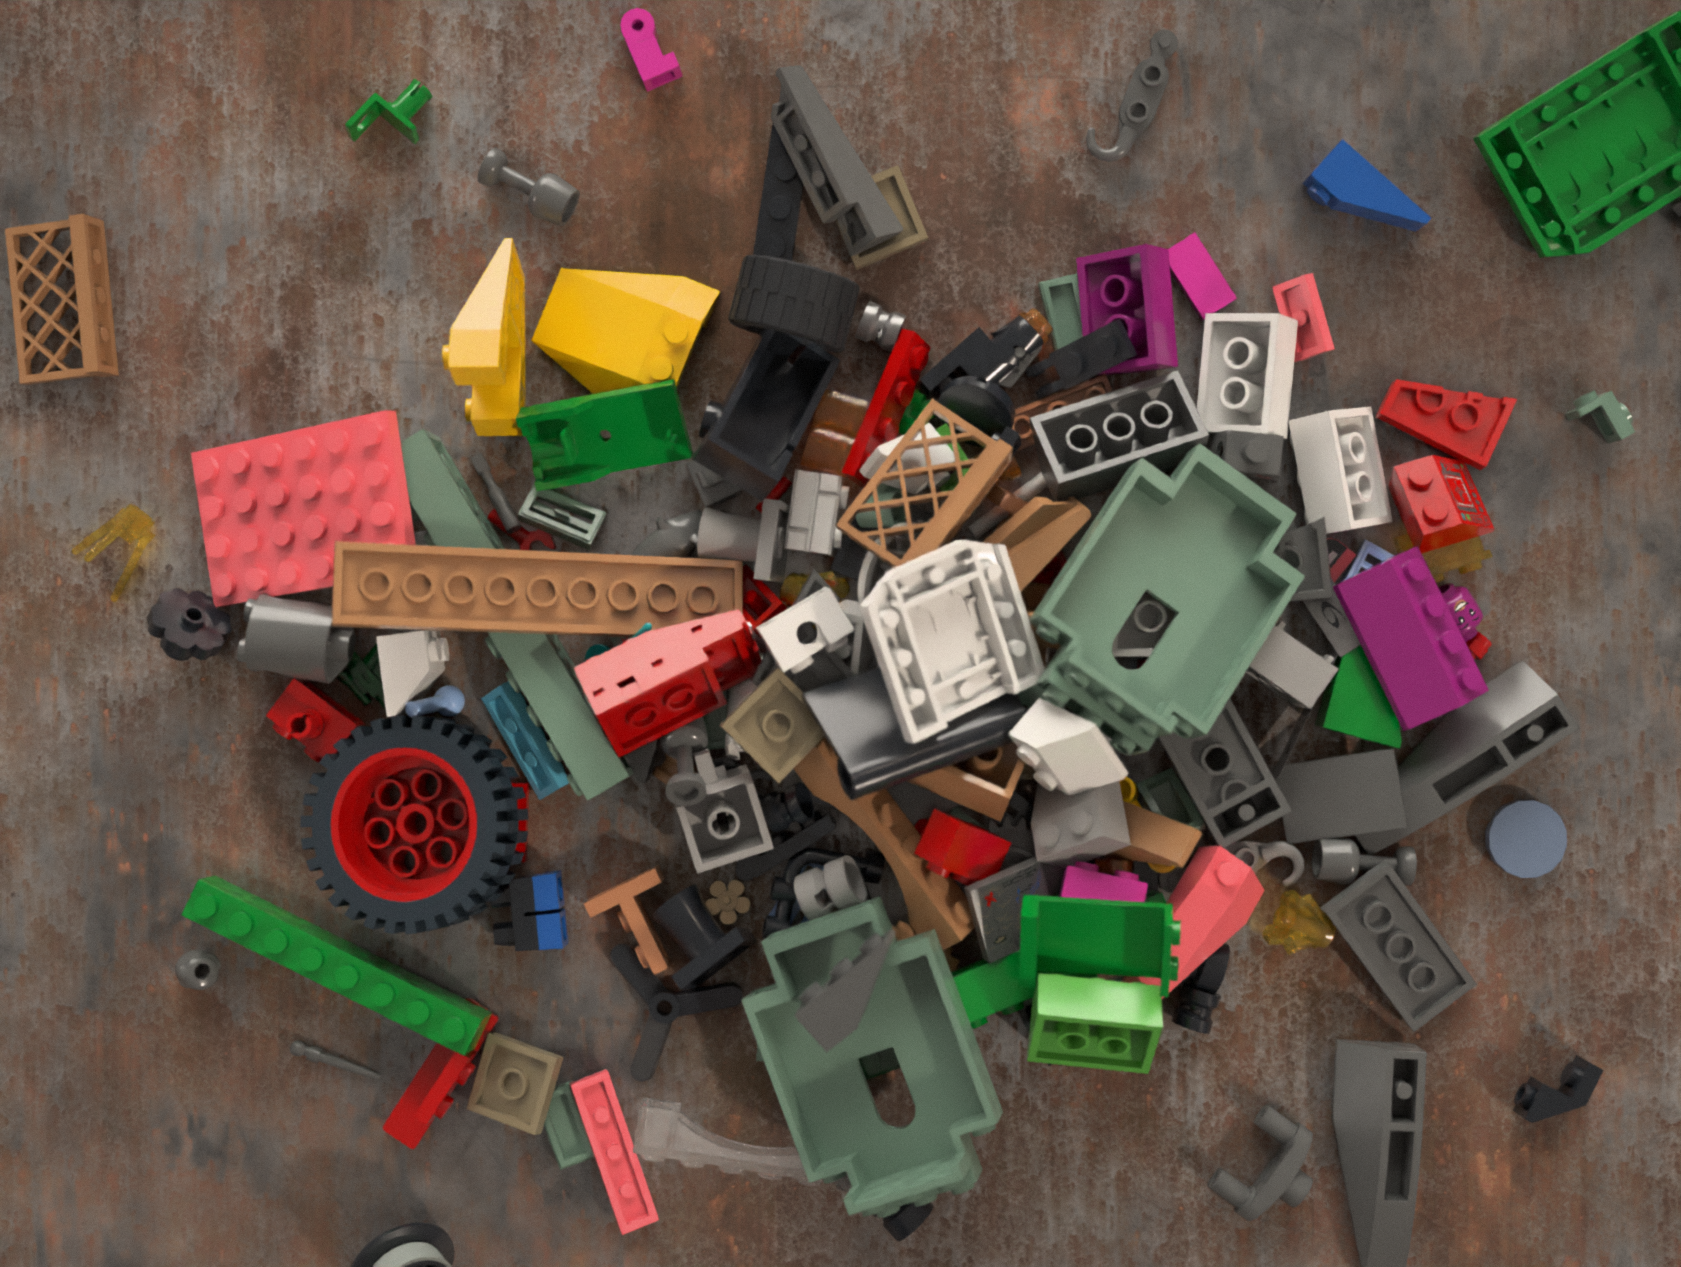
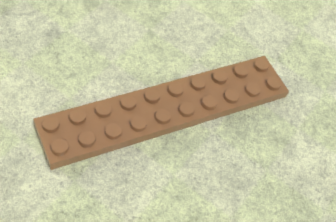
(525, 590)

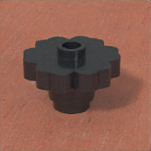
(188, 625)

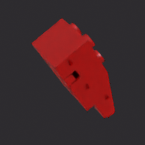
(668, 677)

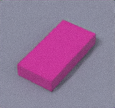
(1199, 276)

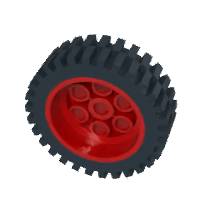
(357, 800)

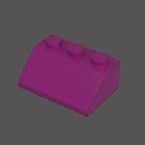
(1137, 289)

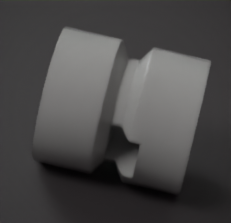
(826, 890)

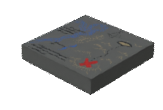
(998, 906)

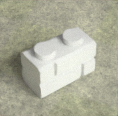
(815, 513)

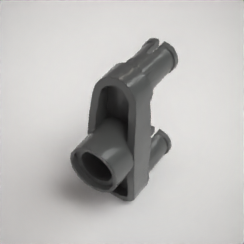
(1279, 1178)

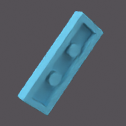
(525, 740)

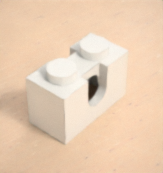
(781, 630)

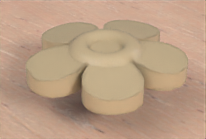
(728, 901)

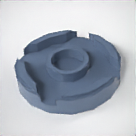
(1526, 838)

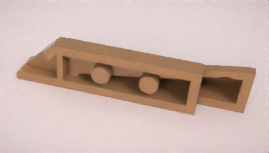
(1039, 534)

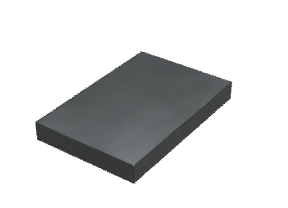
(1342, 796)

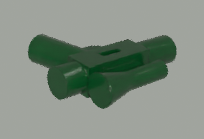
(364, 677)

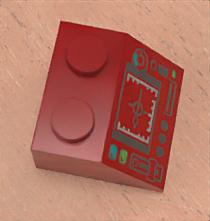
(1438, 502)

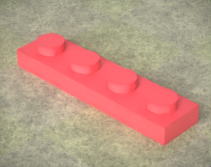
(614, 1151)

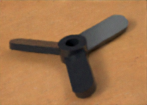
(658, 1022)

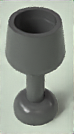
(549, 196)
(685, 786)
(1340, 861)

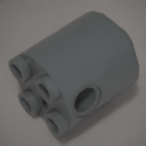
(295, 639)

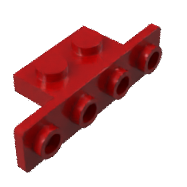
(431, 1089)

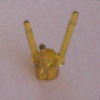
(129, 524)

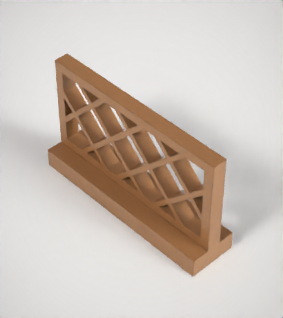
(90, 289)
(959, 502)

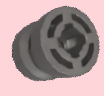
(880, 326)

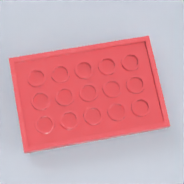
(288, 496)

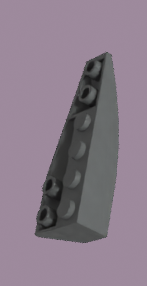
(1477, 748)
(1379, 1142)

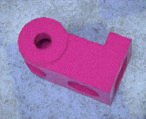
(641, 39)

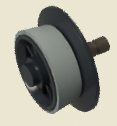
(408, 1246)

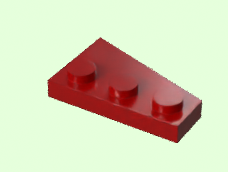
(1449, 420)

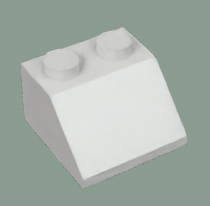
(410, 666)
(1065, 750)

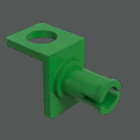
(395, 113)

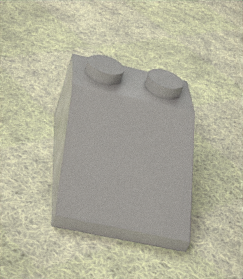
(1078, 825)

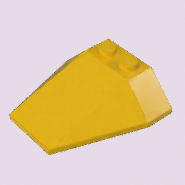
(623, 326)

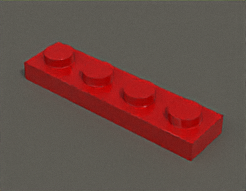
(888, 402)

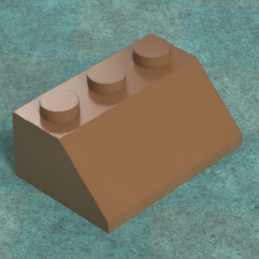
(979, 782)

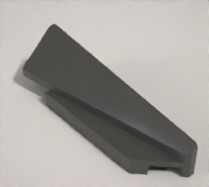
(830, 165)

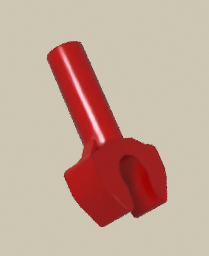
(522, 536)

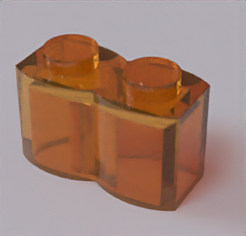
(833, 432)

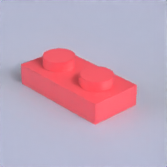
(1302, 302)

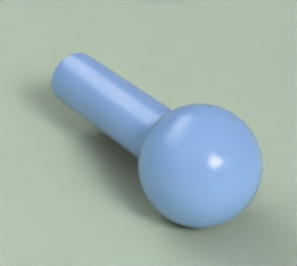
(446, 701)

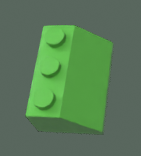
(1094, 1023)

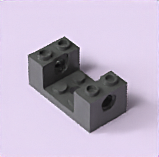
(1238, 795)

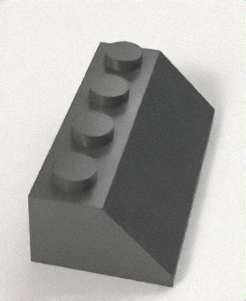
(1097, 439)

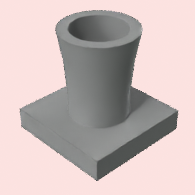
(747, 539)

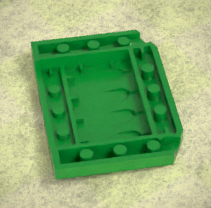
(1595, 146)

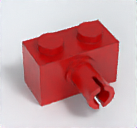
(312, 718)
(959, 848)

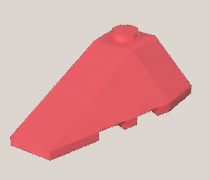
(1212, 904)

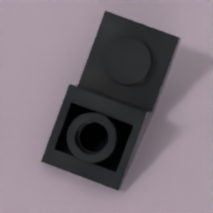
(1540, 1101)

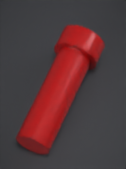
(776, 493)

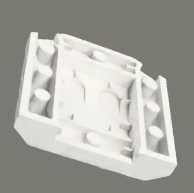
(950, 635)

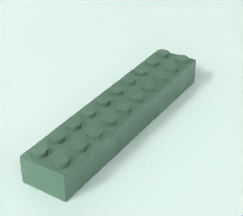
(535, 661)

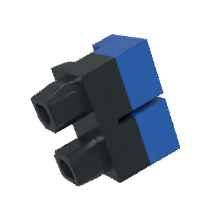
(537, 929)

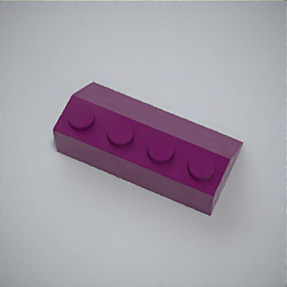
(1410, 638)

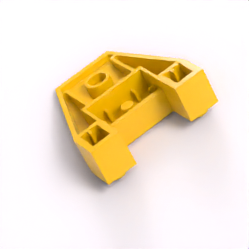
(490, 346)

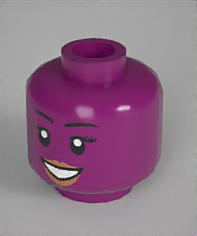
(1463, 609)

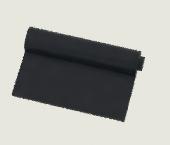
(870, 744)

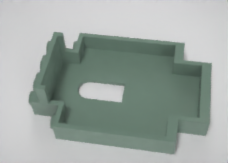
(1203, 552)
(827, 1092)

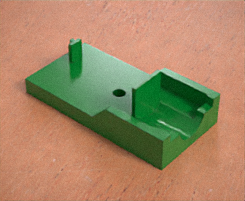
(567, 441)

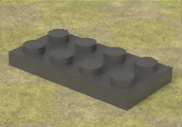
(1398, 945)

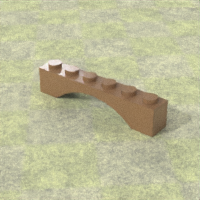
(929, 897)

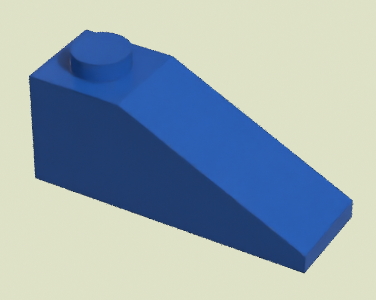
(1356, 187)

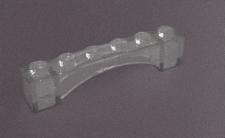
(669, 1133)

